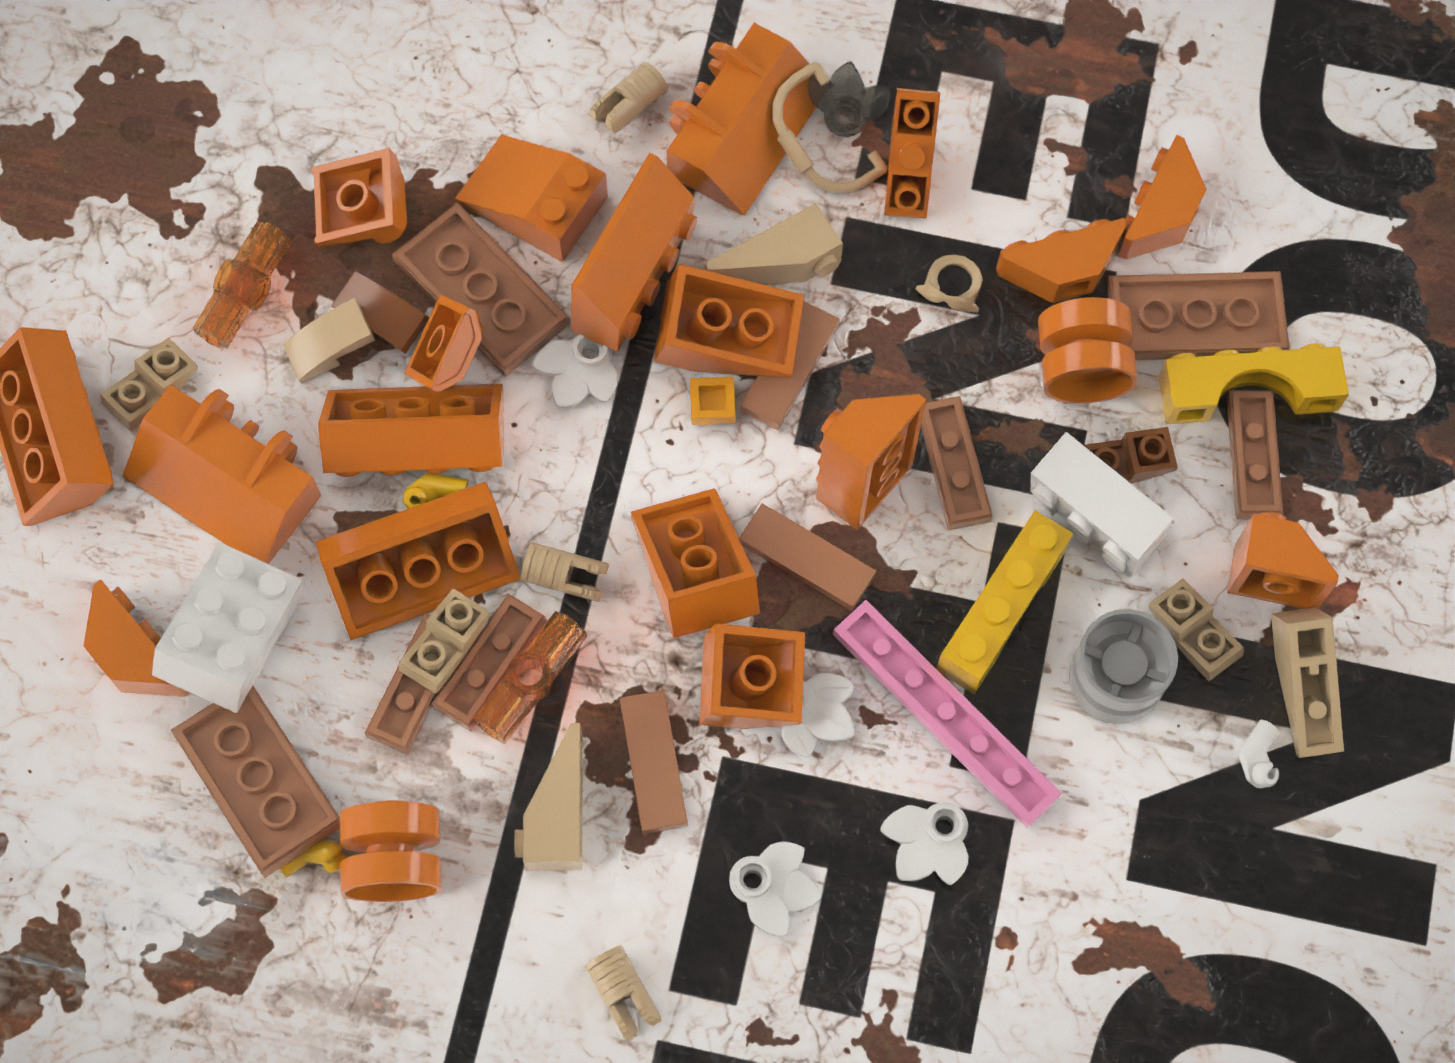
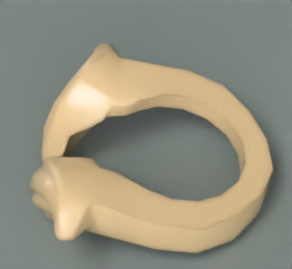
(964, 302)

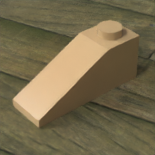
(785, 252)
(1309, 679)
(554, 816)

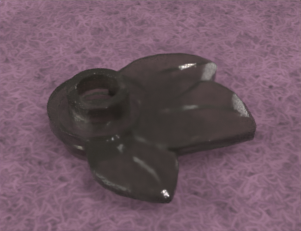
(847, 96)

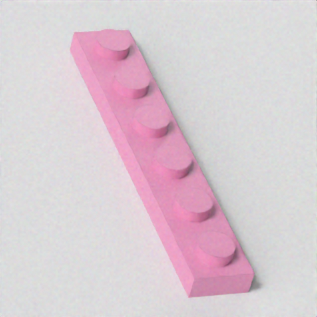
(947, 714)

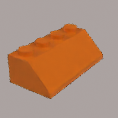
(632, 256)
(48, 428)
(412, 429)
(867, 453)
(416, 558)

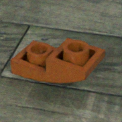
(386, 313)
(1138, 454)

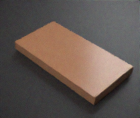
(471, 268)
(1202, 312)
(258, 781)

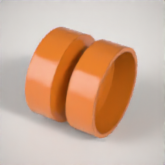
(1087, 350)
(390, 843)

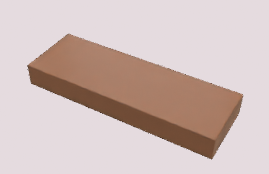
(773, 397)
(1254, 452)
(955, 464)
(807, 557)
(488, 660)
(401, 708)
(653, 762)

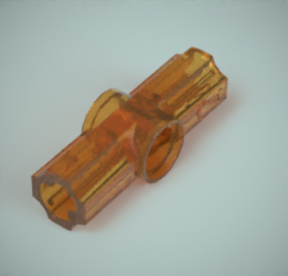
(242, 284)
(513, 700)

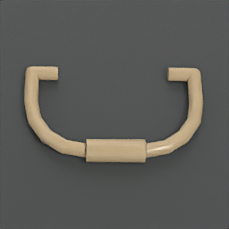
(797, 153)

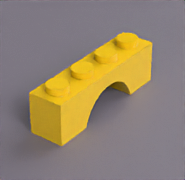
(1306, 378)
(1004, 601)

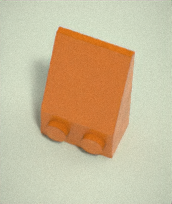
(536, 194)
(727, 325)
(696, 563)

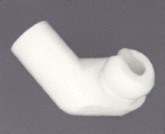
(1254, 756)

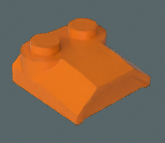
(360, 199)
(446, 345)

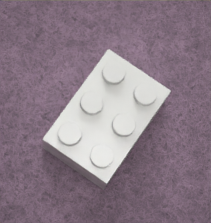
(1099, 505)
(226, 627)

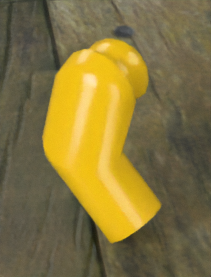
(432, 487)
(326, 853)

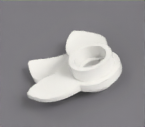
(576, 375)
(821, 714)
(925, 848)
(782, 887)

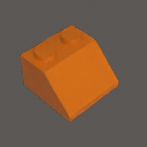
(1280, 564)
(751, 677)

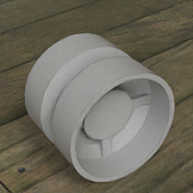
(1123, 666)

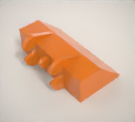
(729, 139)
(221, 474)

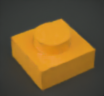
(712, 400)

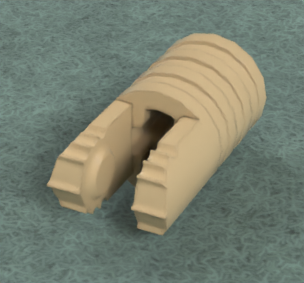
(629, 97)
(554, 568)
(616, 983)

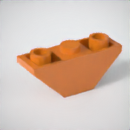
(911, 153)
(1165, 204)
(1063, 262)
(122, 645)

